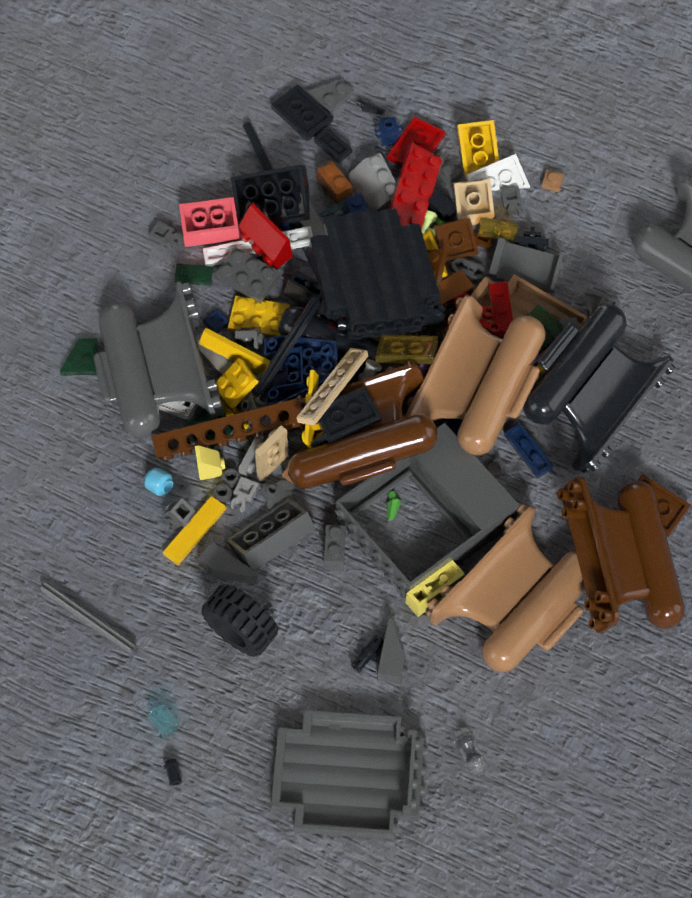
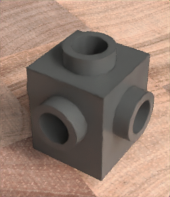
(252, 401)
(178, 513)

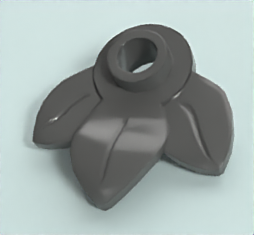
(282, 490)

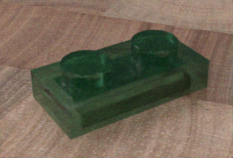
(194, 274)

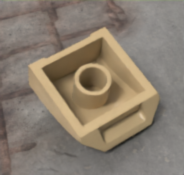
(474, 200)

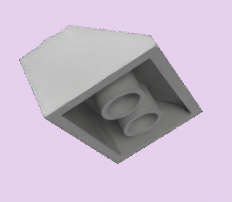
(374, 182)

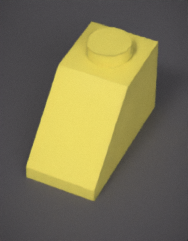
(209, 463)

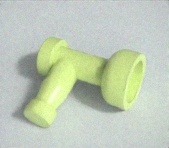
(429, 218)

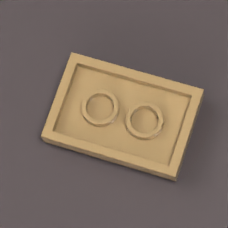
(271, 453)

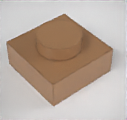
(552, 181)

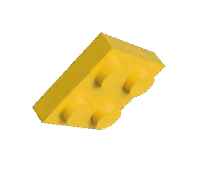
(236, 383)

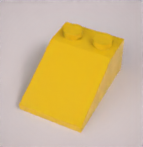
(477, 145)

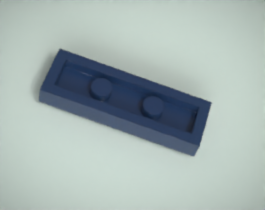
(528, 450)

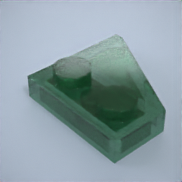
(81, 359)

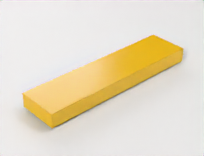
(233, 351)
(194, 530)

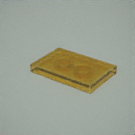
(406, 348)

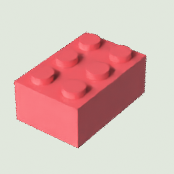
(209, 222)

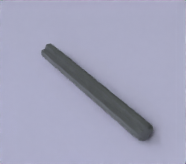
(88, 617)

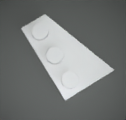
(502, 174)

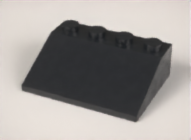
(277, 193)

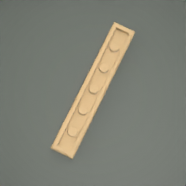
(332, 386)

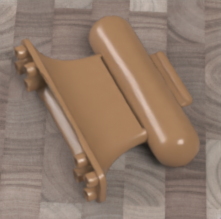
(479, 376)
(516, 595)

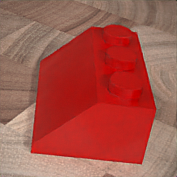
(265, 238)

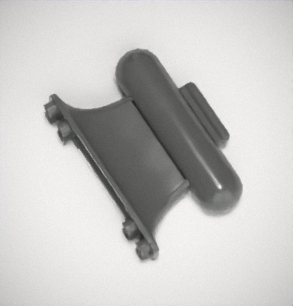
(153, 363)

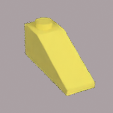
(430, 588)

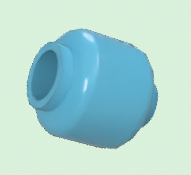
(158, 481)

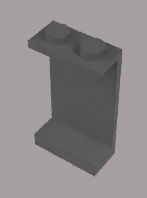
(531, 265)

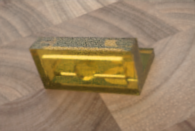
(497, 229)

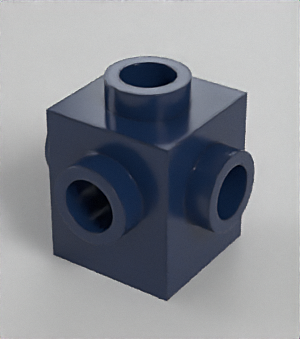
(388, 131)

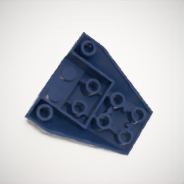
(305, 356)

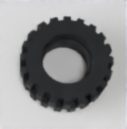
(239, 620)

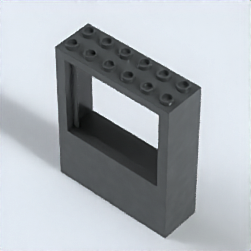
(454, 485)

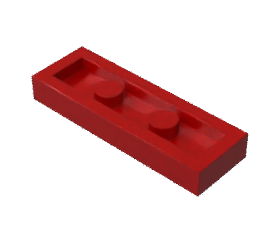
(501, 306)

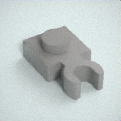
(244, 492)

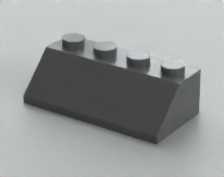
(271, 534)

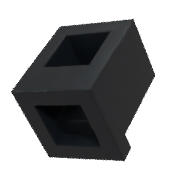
(442, 206)

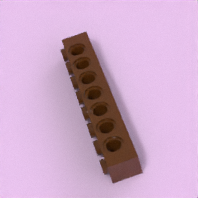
(163, 441)

